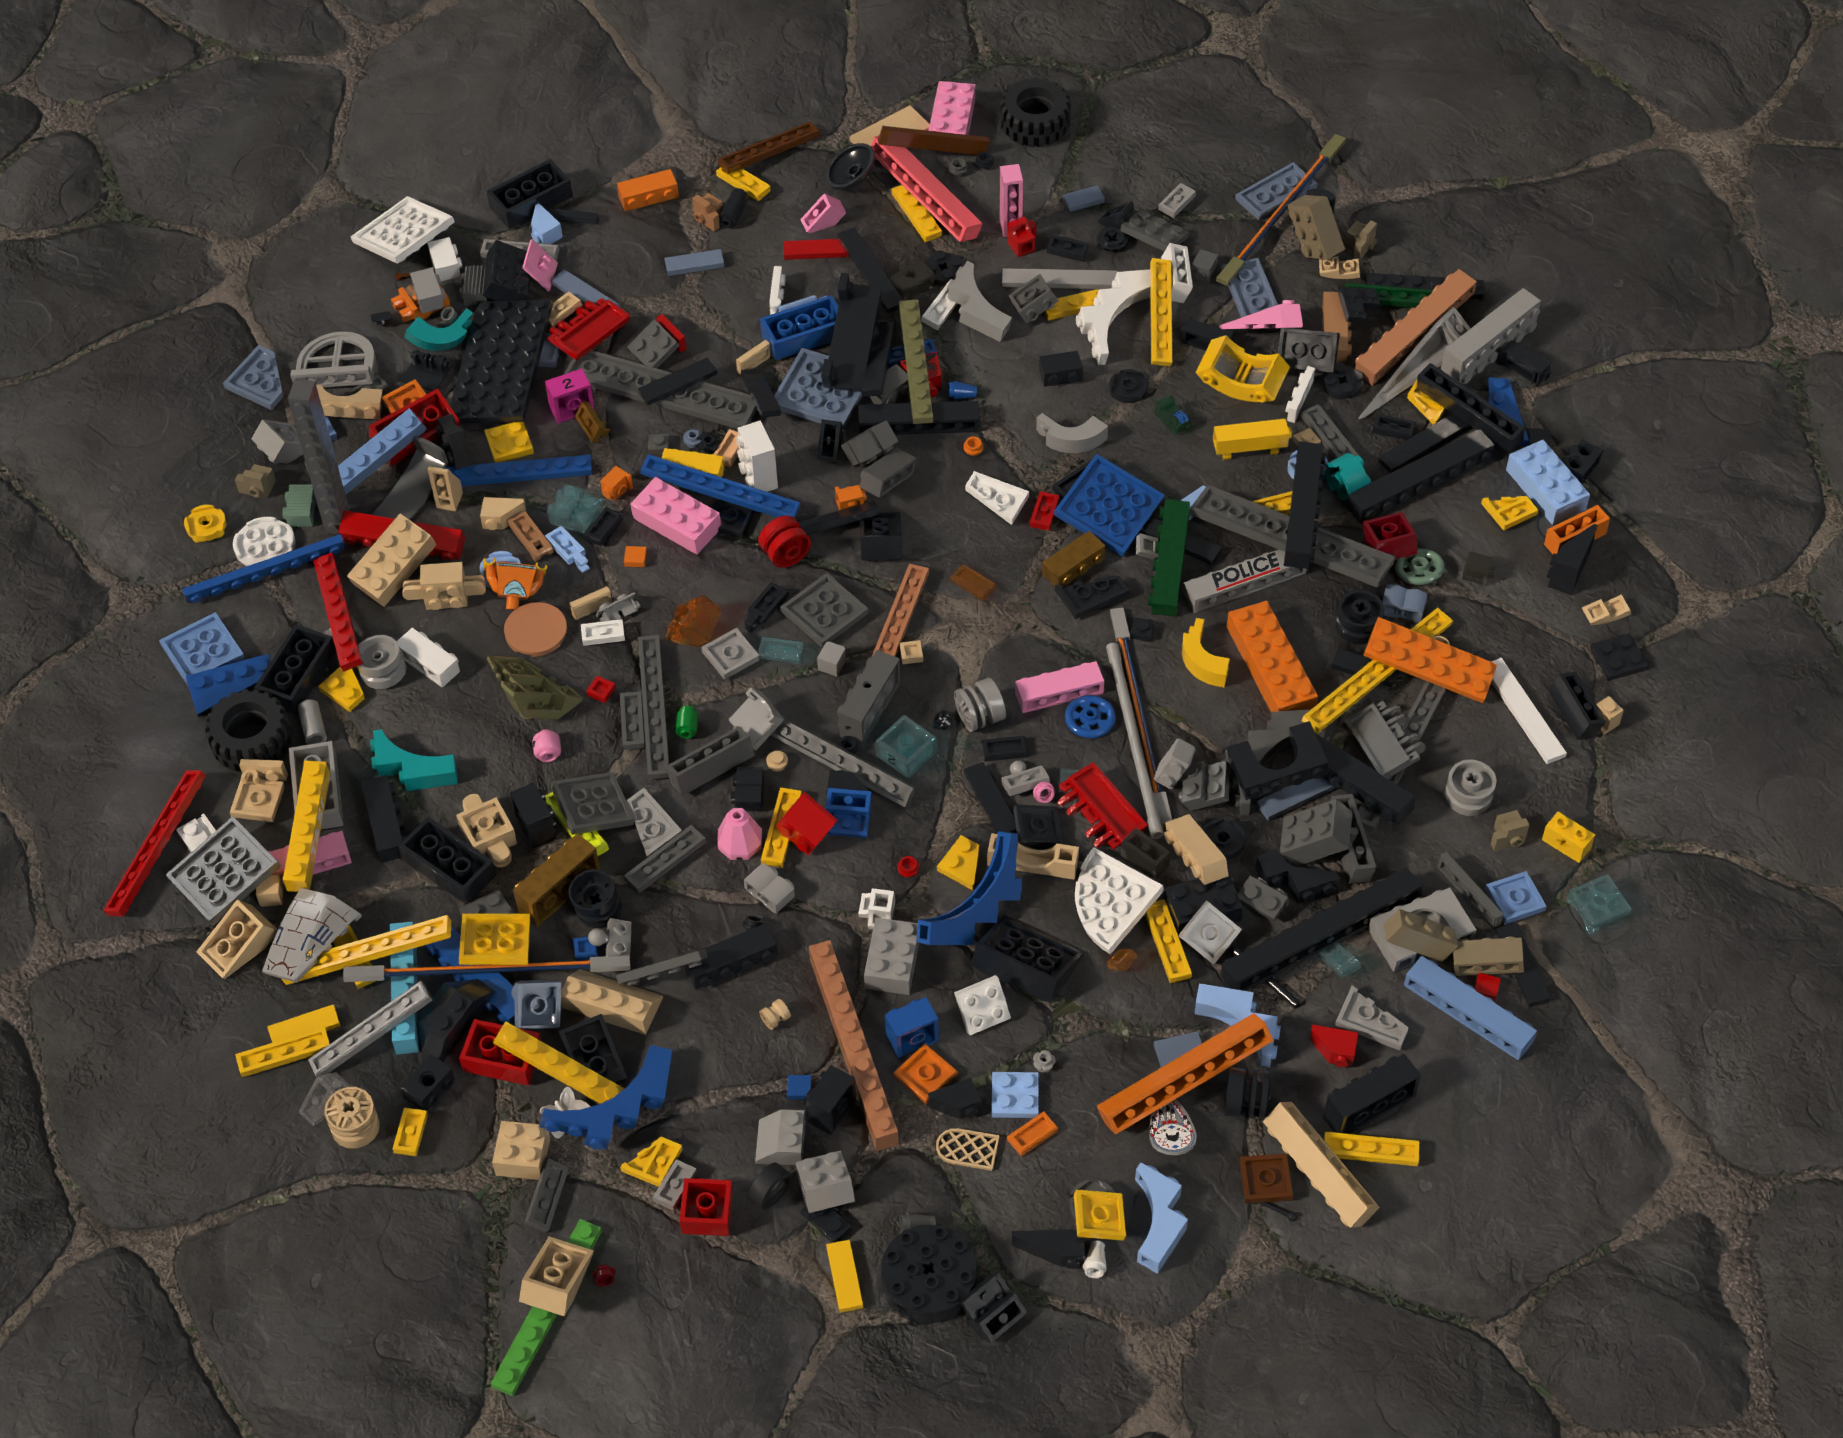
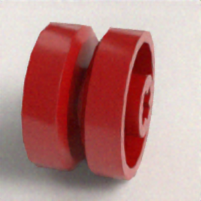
(784, 541)

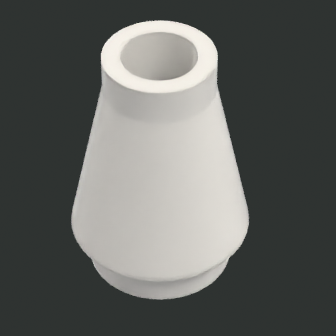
(1095, 1260)

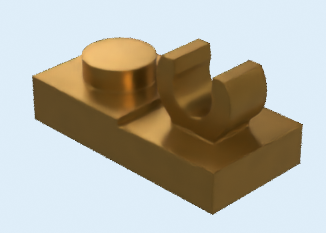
(590, 422)

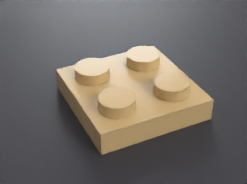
(257, 800)

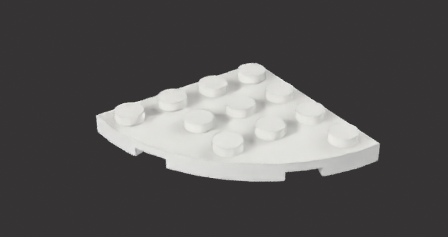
(1112, 898)

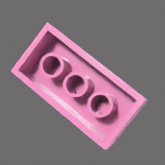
(953, 108)
(676, 515)

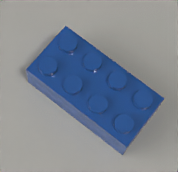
(800, 327)

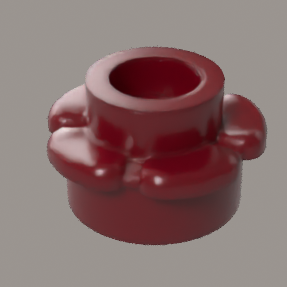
(604, 1275)

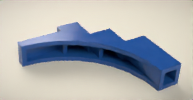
(998, 883)
(622, 1110)

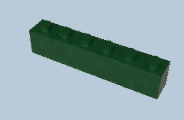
(1170, 557)

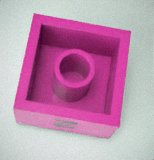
(567, 393)

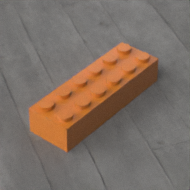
(1271, 658)

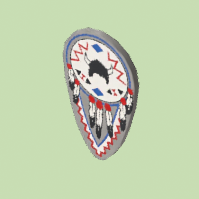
(1172, 1130)

